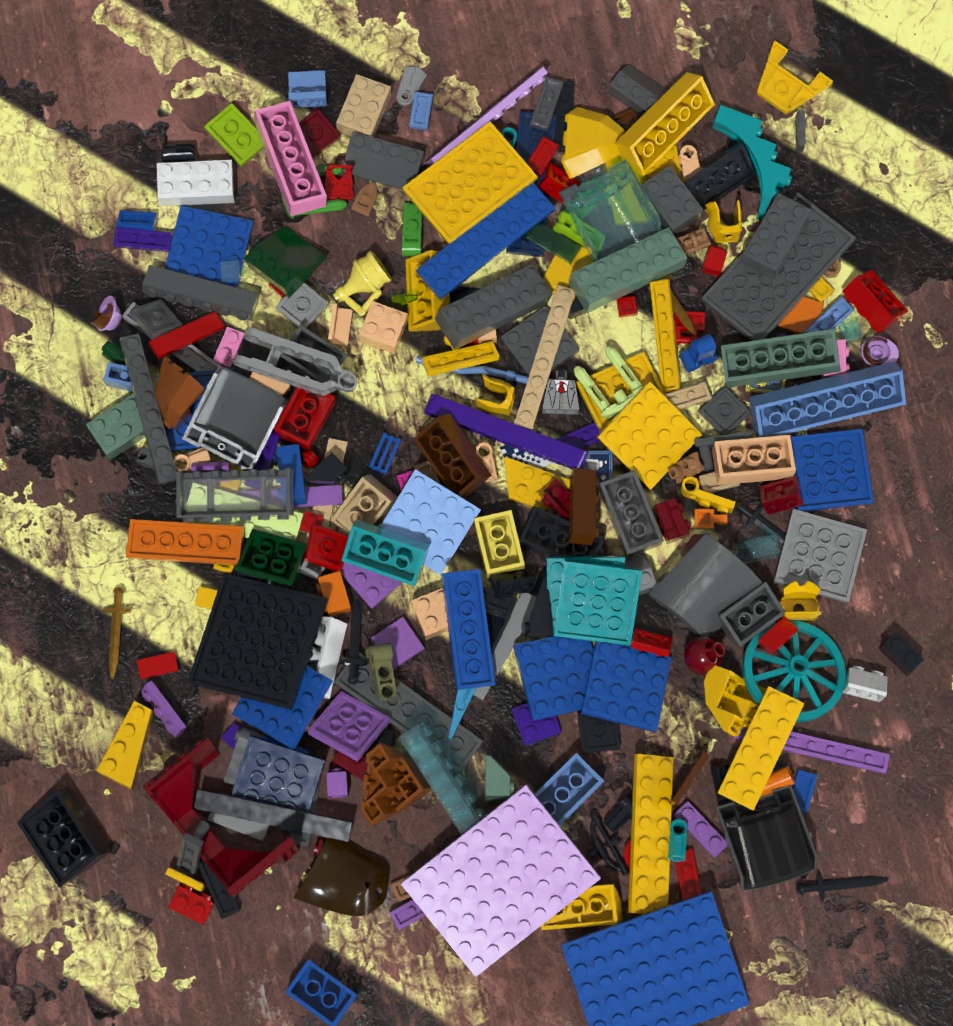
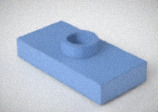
(421, 111)

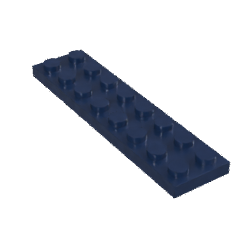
(527, 141)

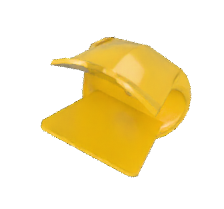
(719, 230)
(497, 386)
(803, 595)

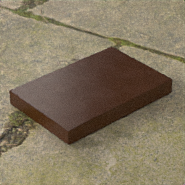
(689, 780)

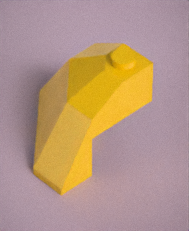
(588, 140)
(729, 700)

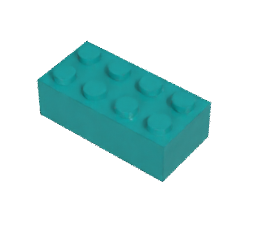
(385, 552)

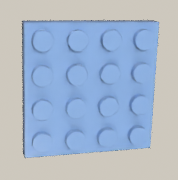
(432, 516)

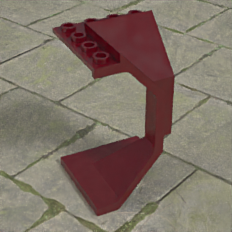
(175, 793)

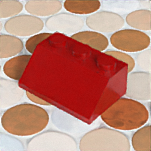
(874, 301)

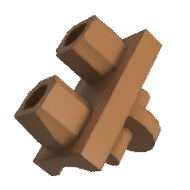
(694, 241)
(686, 467)

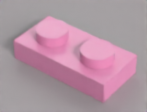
(229, 347)

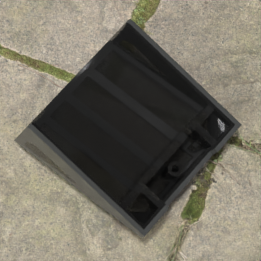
(768, 842)

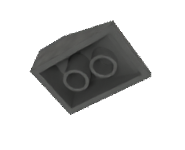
(309, 339)

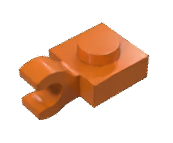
(706, 519)

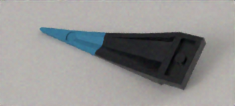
(498, 615)

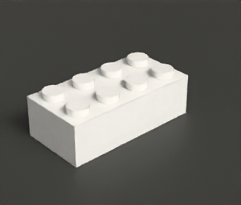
(195, 183)

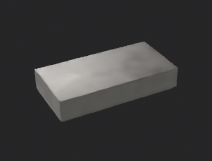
(800, 131)

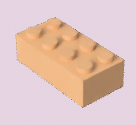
(753, 460)

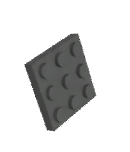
(525, 338)

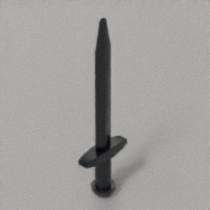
(759, 521)
(353, 660)
(821, 886)

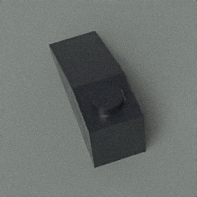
(538, 613)

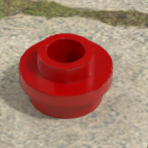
(309, 459)

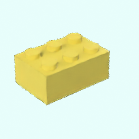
(499, 543)

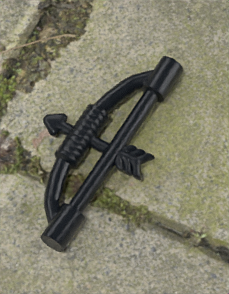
(622, 867)

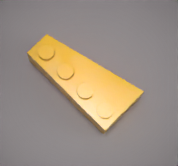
(127, 748)

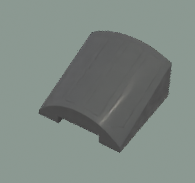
(235, 418)
(703, 584)

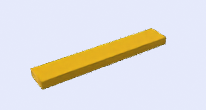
(665, 335)

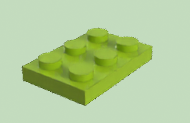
(235, 135)

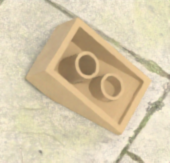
(367, 502)

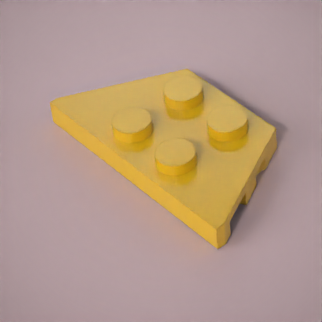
(527, 481)

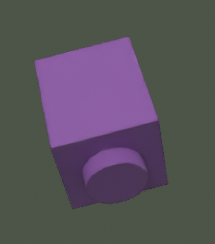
(337, 784)

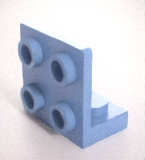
(307, 89)

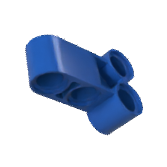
(700, 353)

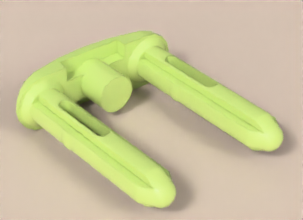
(608, 410)

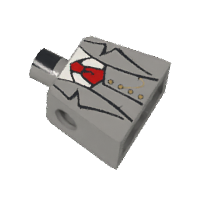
(561, 396)

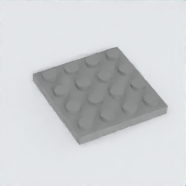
(820, 553)

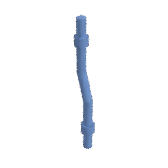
(508, 375)

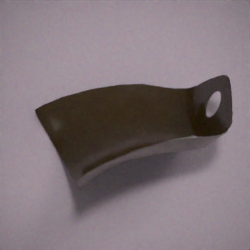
(340, 879)

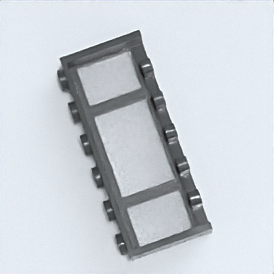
(235, 495)

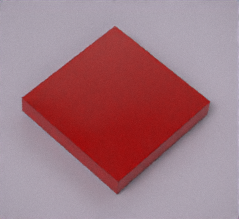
(325, 547)

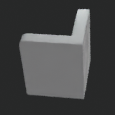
(312, 570)

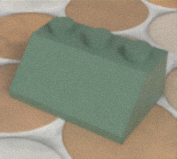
(497, 782)

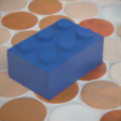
(321, 994)

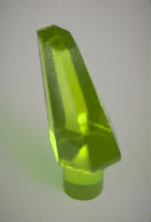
(404, 298)

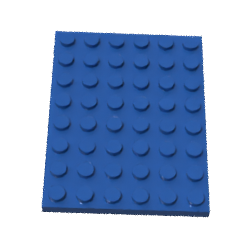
(657, 968)

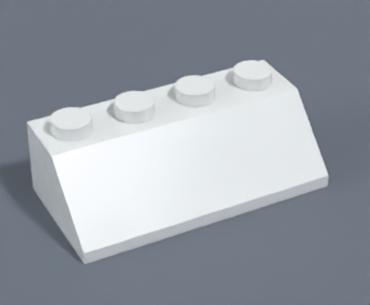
(327, 648)

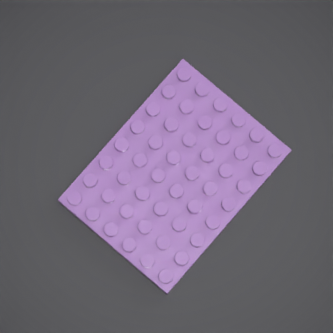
(500, 880)

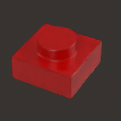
(309, 519)

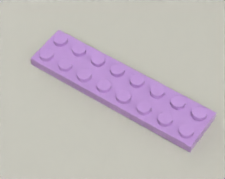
(492, 114)

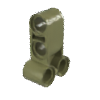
(380, 657)

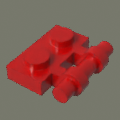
(698, 322)

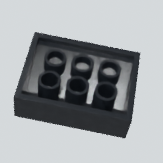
(64, 836)

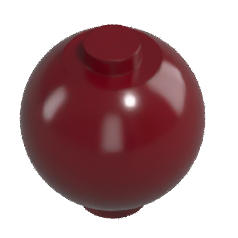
(703, 654)

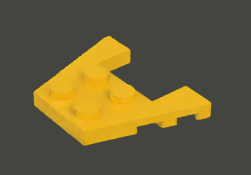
(783, 88)

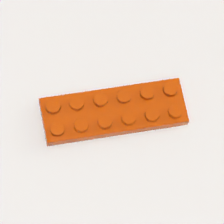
(184, 542)

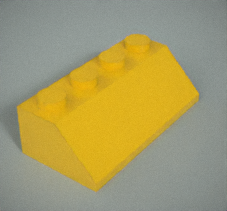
(424, 310)

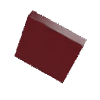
(318, 132)

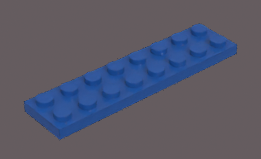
(485, 241)

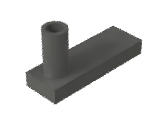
(705, 444)
(191, 850)

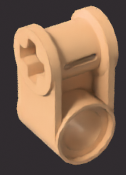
(688, 165)

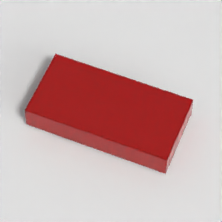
(542, 156)
(778, 635)
(157, 665)

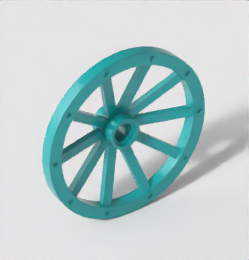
(794, 674)

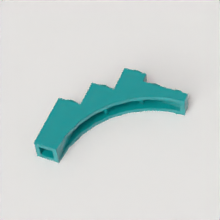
(762, 153)

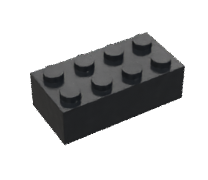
(549, 536)

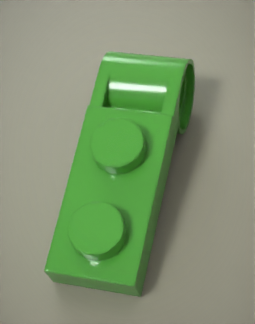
(411, 230)

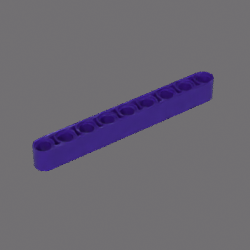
(507, 433)

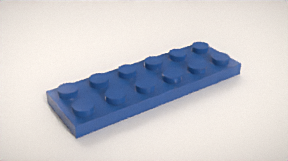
(468, 629)

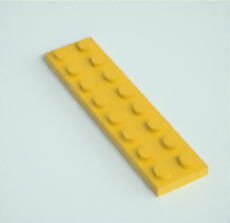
(650, 833)

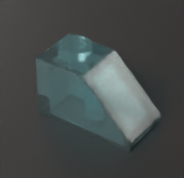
(758, 549)

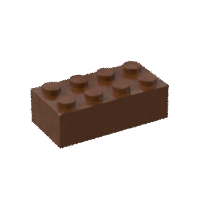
(452, 456)

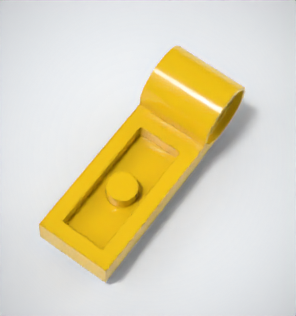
(706, 499)

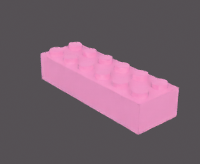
(290, 158)

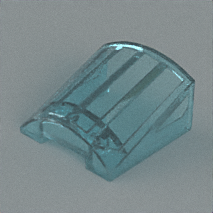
(611, 211)

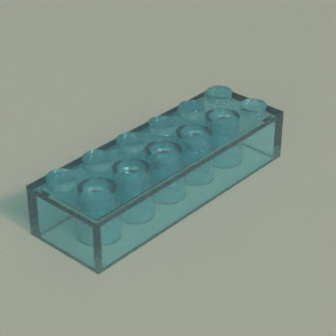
(441, 777)

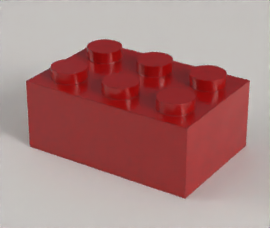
(304, 418)

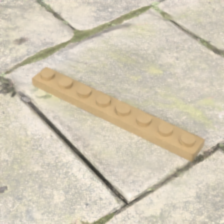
(544, 357)

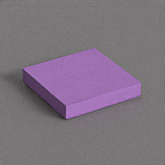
(402, 640)

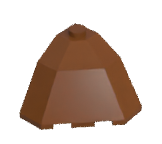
(175, 394)
(390, 784)

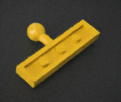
(460, 358)

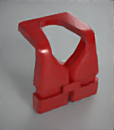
(339, 188)

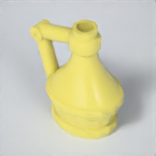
(366, 276)

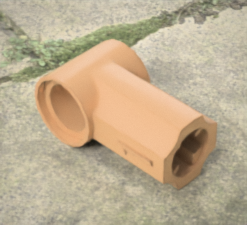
(198, 456)
(488, 460)

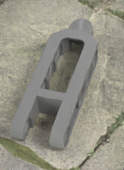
(340, 378)

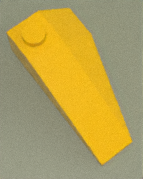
(594, 907)

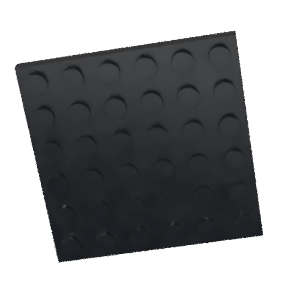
(257, 641)

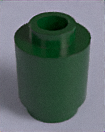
(113, 352)

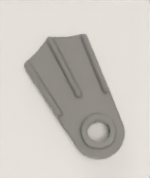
(411, 82)

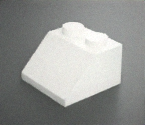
(865, 684)

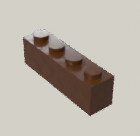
(583, 506)

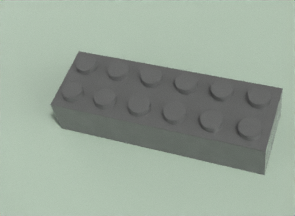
(493, 306)

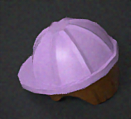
(108, 315)
(879, 351)

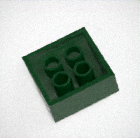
(284, 260)
(272, 557)

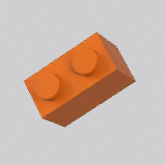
(333, 589)

